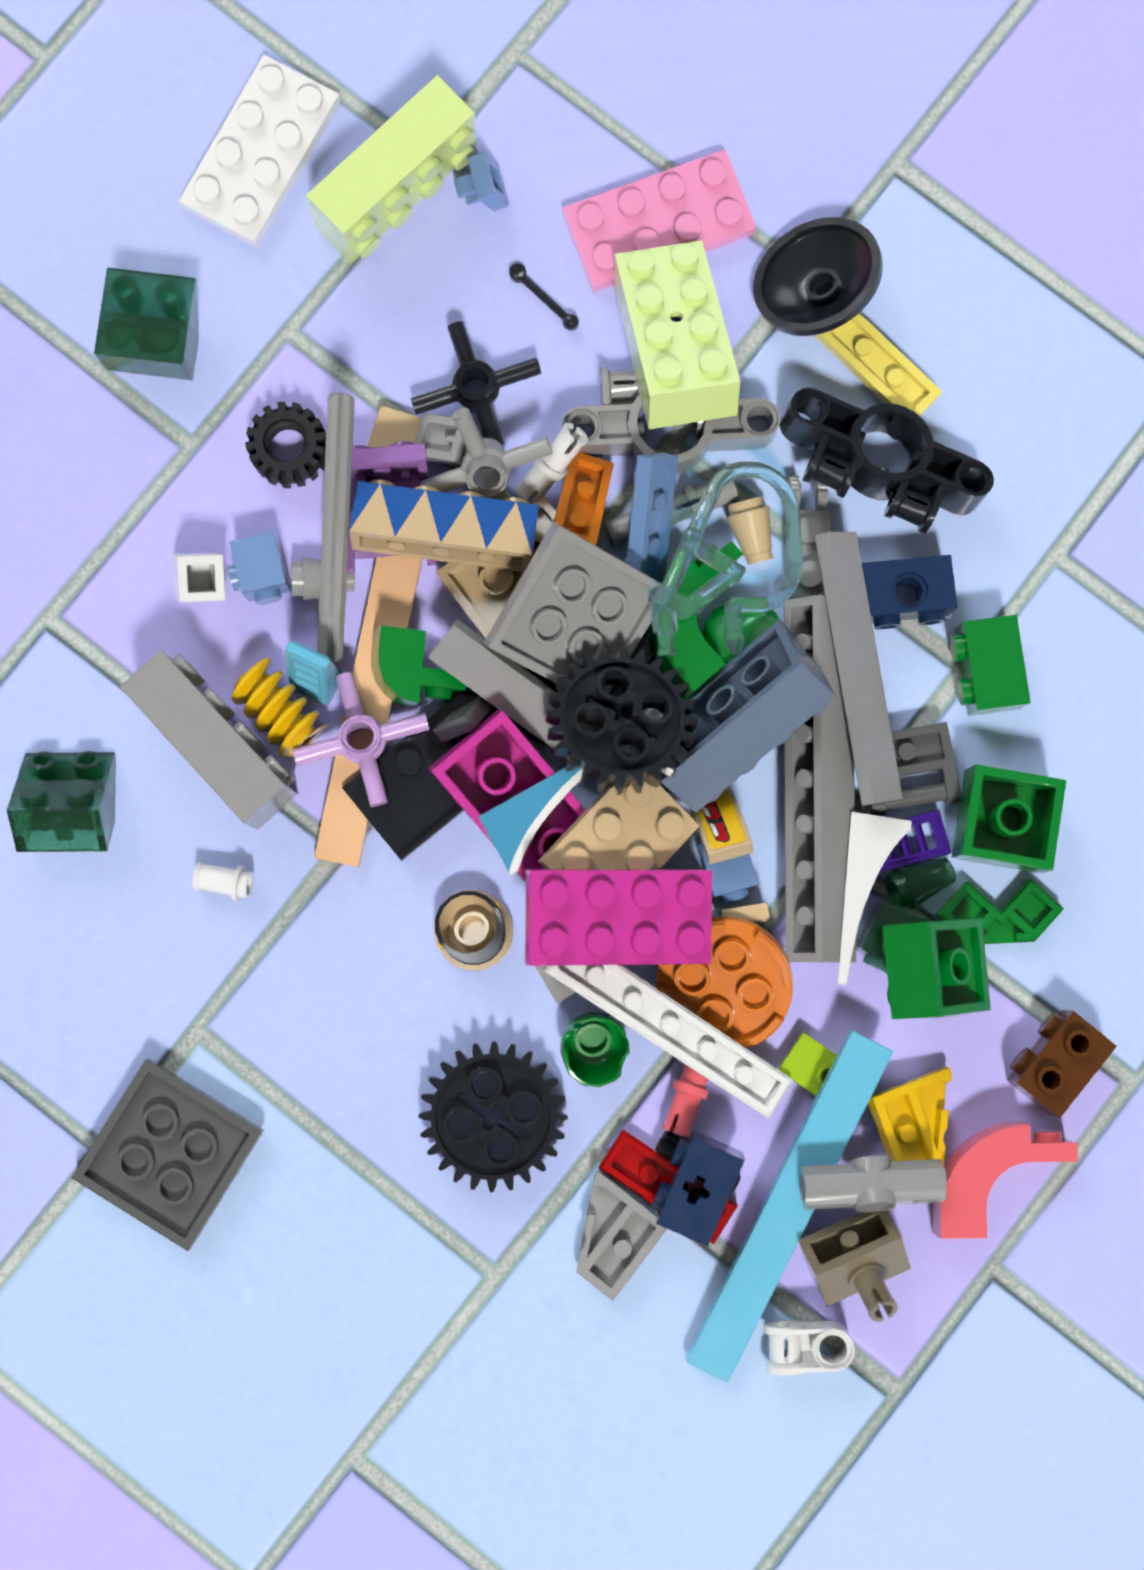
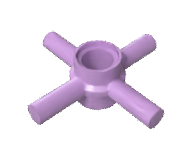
(367, 757)

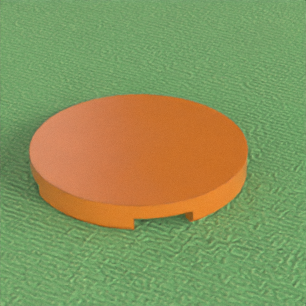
(744, 986)

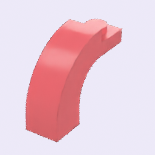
(977, 1166)

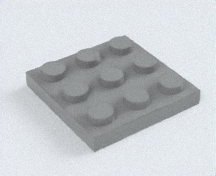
(572, 605)

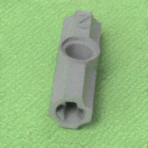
(873, 1184)

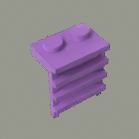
(400, 464)

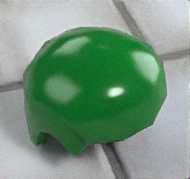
(594, 1049)

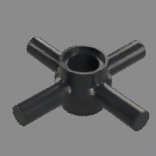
(475, 369)

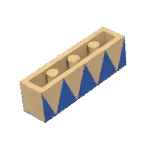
(443, 525)

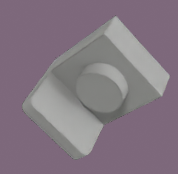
(441, 440)

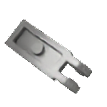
(812, 523)

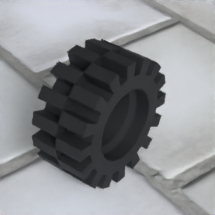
(271, 424)

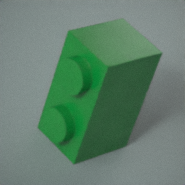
(990, 665)

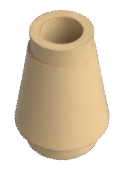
(752, 529)

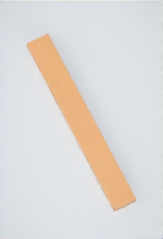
(388, 604)

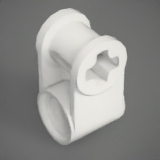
(803, 1347)

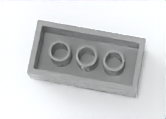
(206, 738)

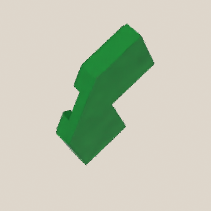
(1017, 921)

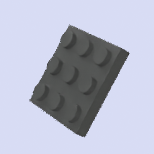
(168, 1154)

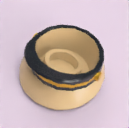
(473, 930)

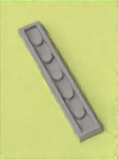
(858, 667)
(502, 683)

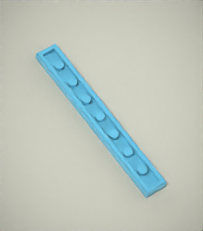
(782, 1213)

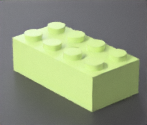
(394, 170)
(680, 366)

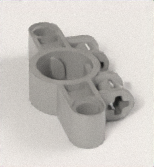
(621, 433)

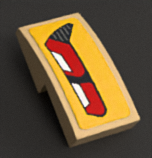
(722, 829)

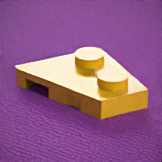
(913, 1117)

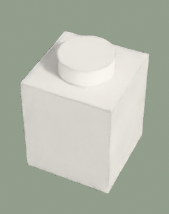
(198, 577)

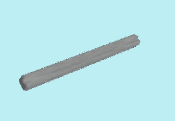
(335, 525)

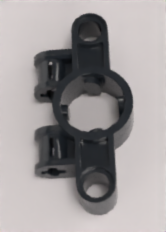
(837, 458)

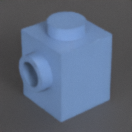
(259, 568)

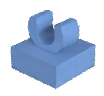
(483, 183)

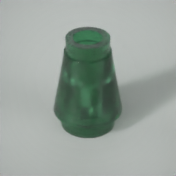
(918, 882)

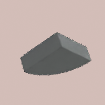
(463, 719)

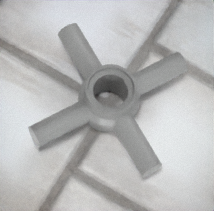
(482, 453)

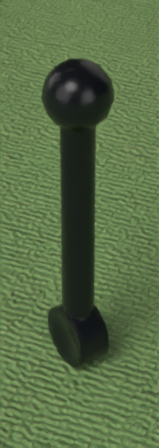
(518, 275)

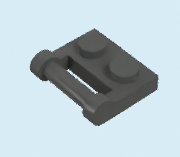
(923, 751)

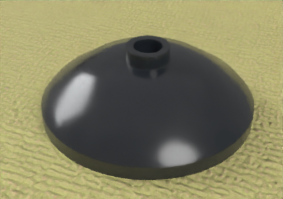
(818, 276)

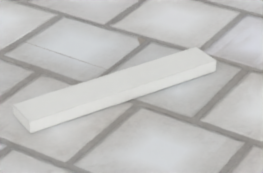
(677, 1032)

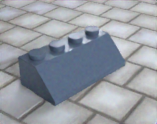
(747, 713)

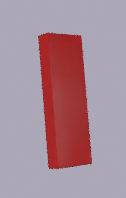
(643, 1169)

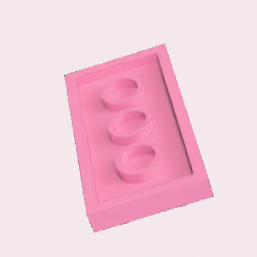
(664, 209)

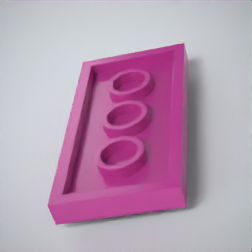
(617, 917)

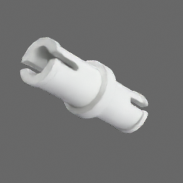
(554, 466)

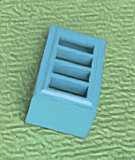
(311, 672)

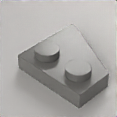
(615, 1236)

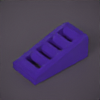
(939, 835)

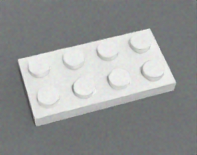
(260, 151)

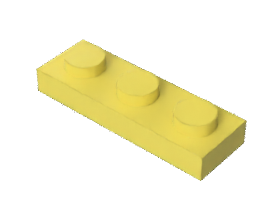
(880, 365)

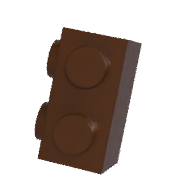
(1060, 1061)

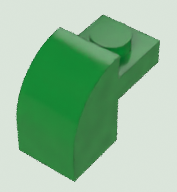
(400, 671)

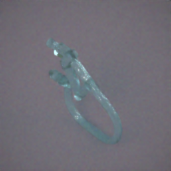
(669, 604)

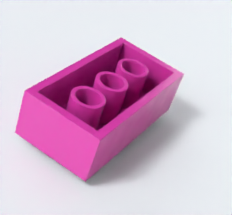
(494, 767)

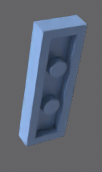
(652, 513)

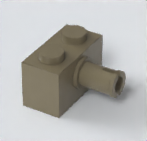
(857, 1259)

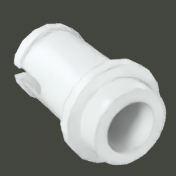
(223, 880)

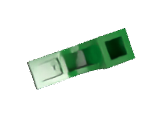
(694, 656)

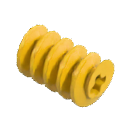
(275, 709)

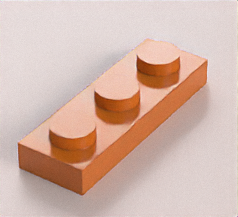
(584, 496)

